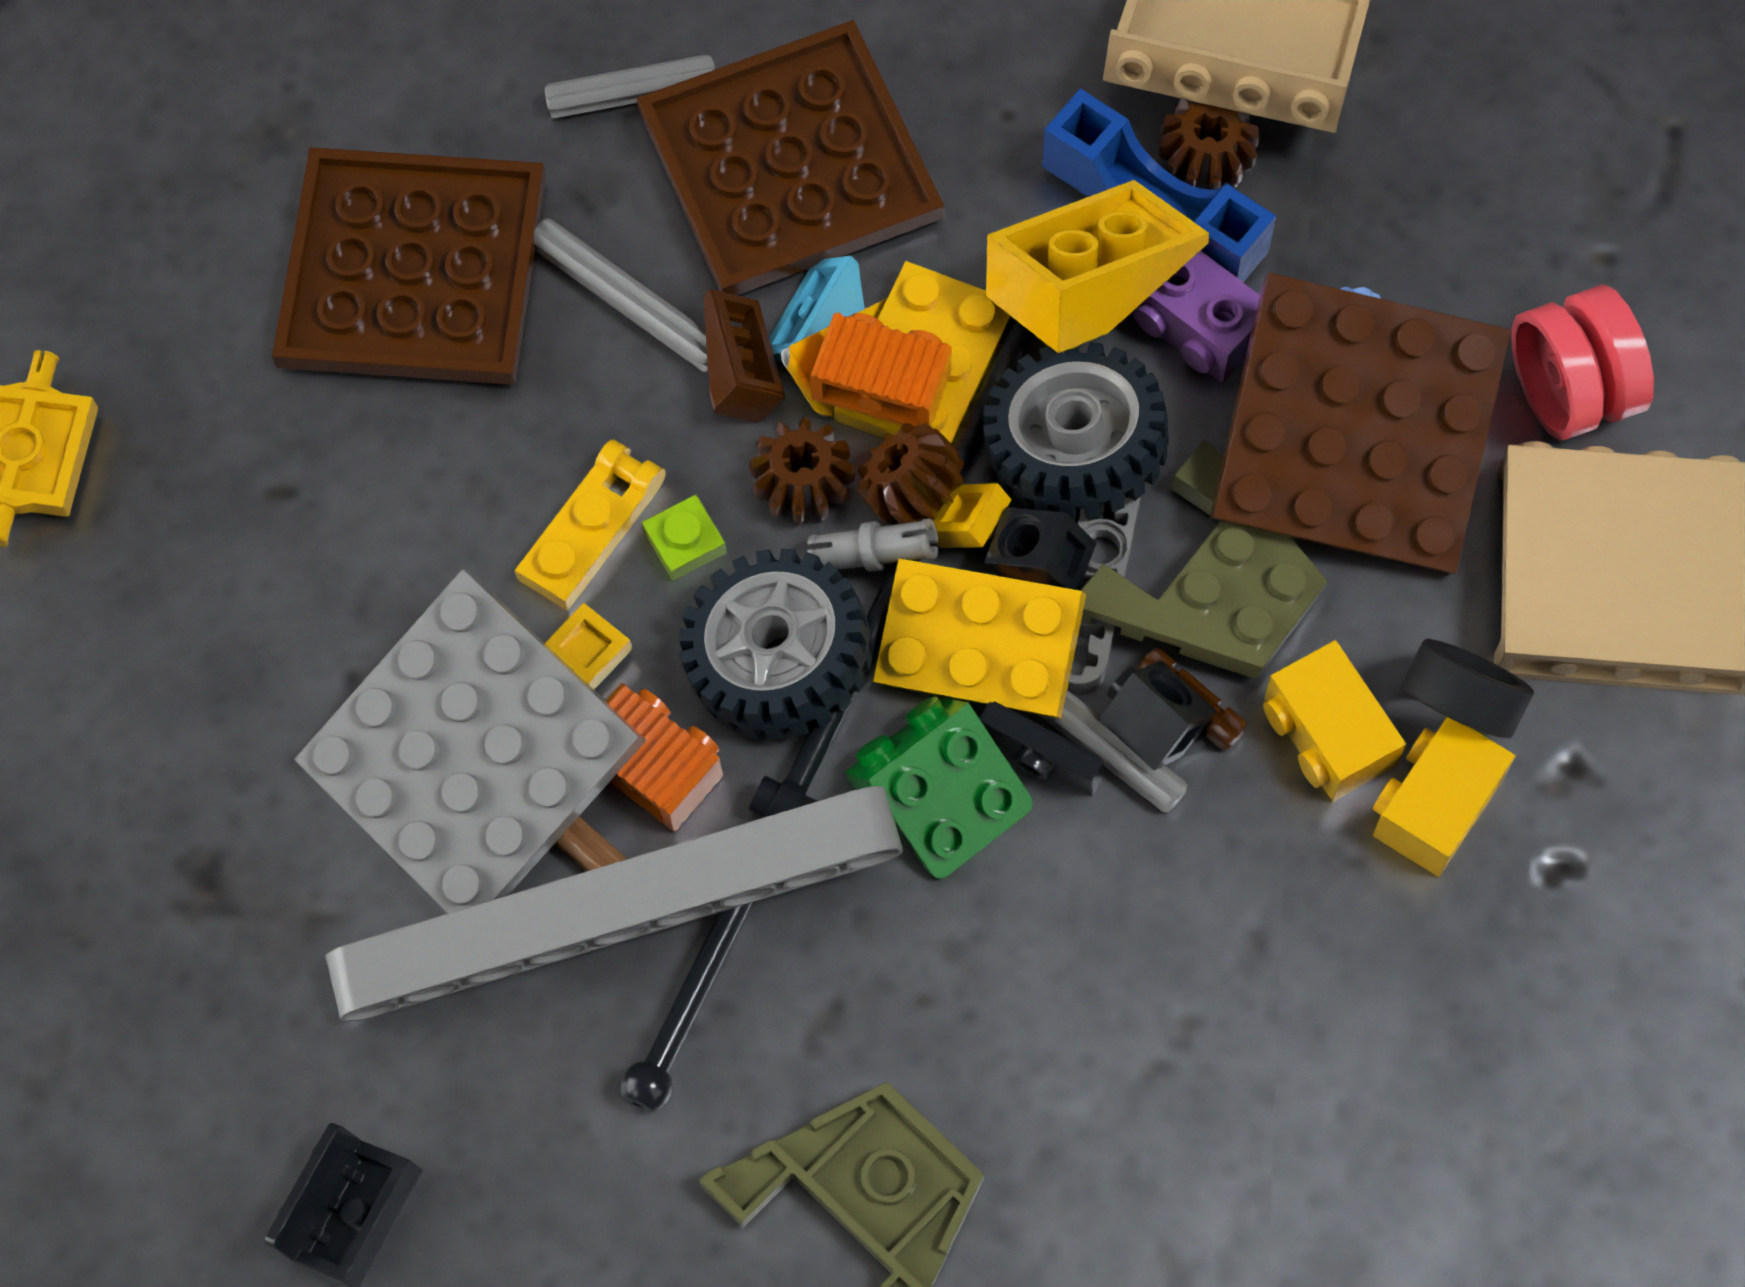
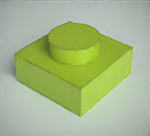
(684, 537)

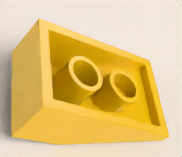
(1088, 262)

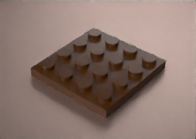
(790, 159)
(410, 266)
(1360, 423)

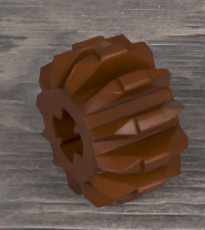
(1208, 144)
(910, 475)
(805, 488)

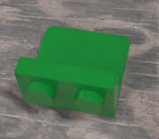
(943, 783)

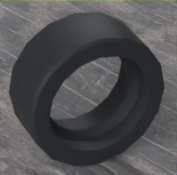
(1467, 688)

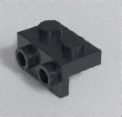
(342, 1207)

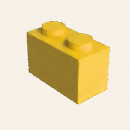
(1332, 721)
(1441, 795)

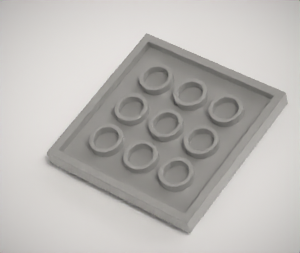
(469, 748)

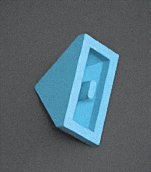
(825, 290)

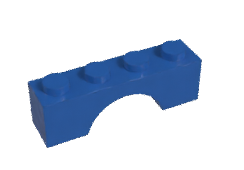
(1098, 150)

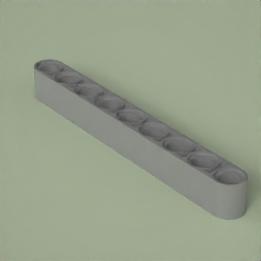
(613, 903)

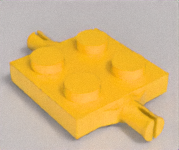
(41, 444)

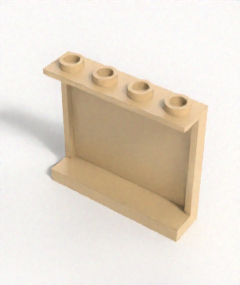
(1242, 55)
(1623, 568)

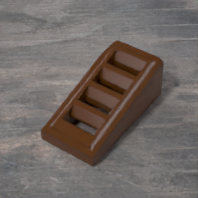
(736, 392)

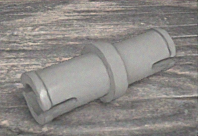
(876, 545)

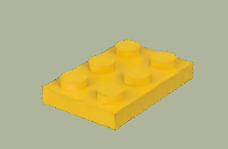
(959, 317)
(980, 638)

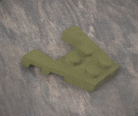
(1230, 599)
(875, 1172)

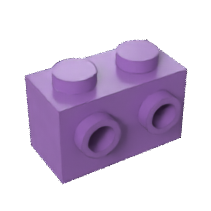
(1202, 315)

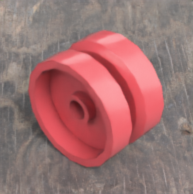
(1582, 362)

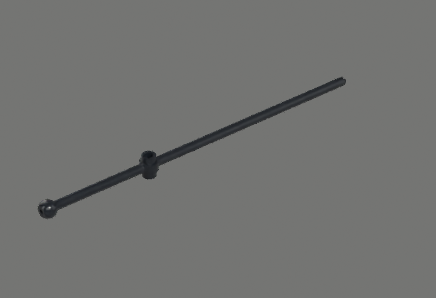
(648, 1082)

